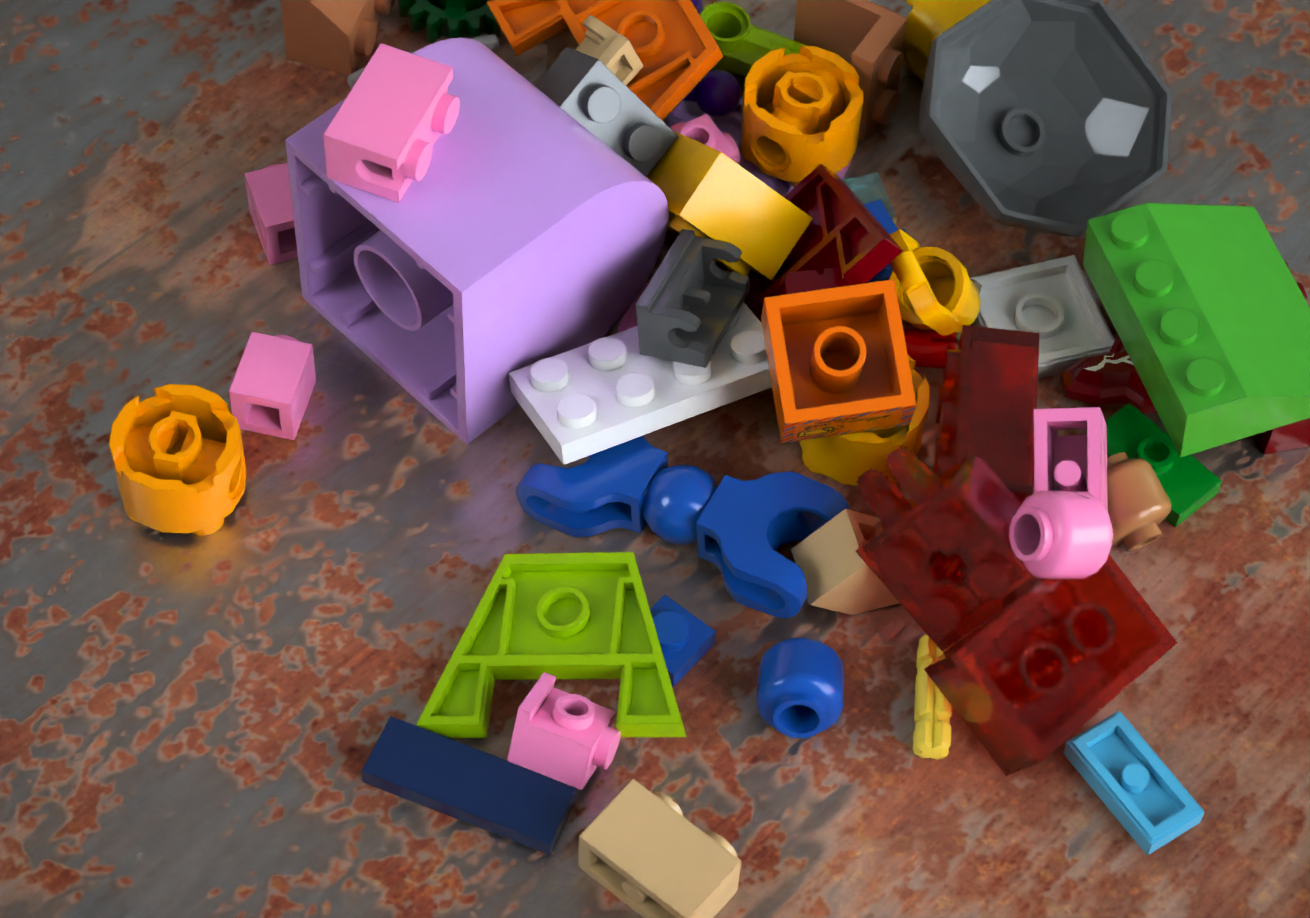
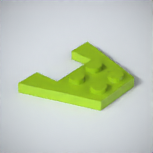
(563, 619)

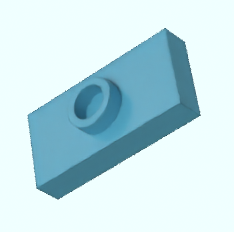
(1133, 782)

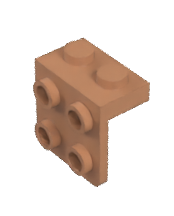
(865, 37)

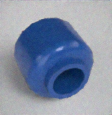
(800, 687)

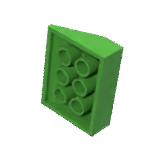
(1204, 318)

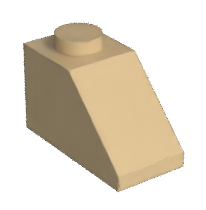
(835, 572)

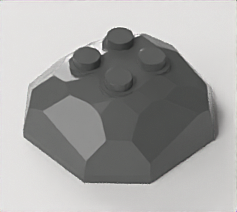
(1045, 112)

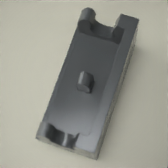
(690, 301)

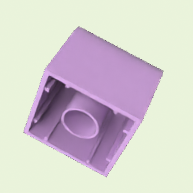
(491, 261)

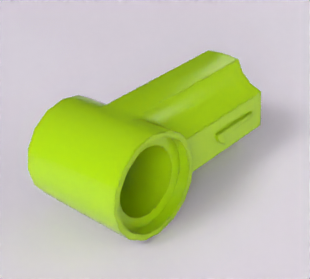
(739, 39)

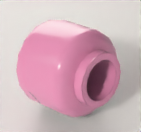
(1061, 534)

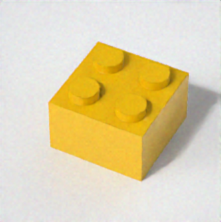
(728, 205)

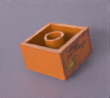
(838, 361)

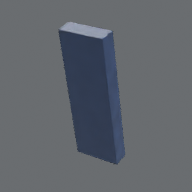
(469, 785)

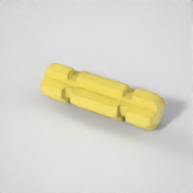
(931, 707)

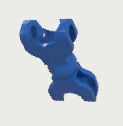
(733, 523)

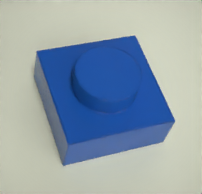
(681, 637)

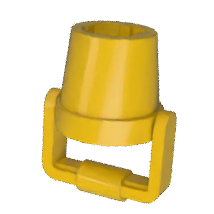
(933, 287)

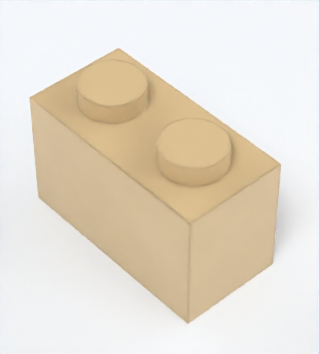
(658, 857)

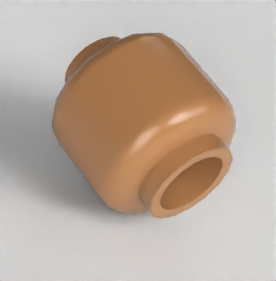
(1135, 501)

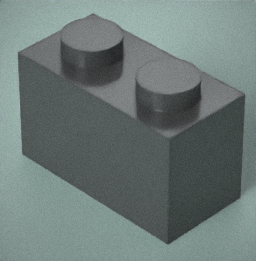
(607, 108)

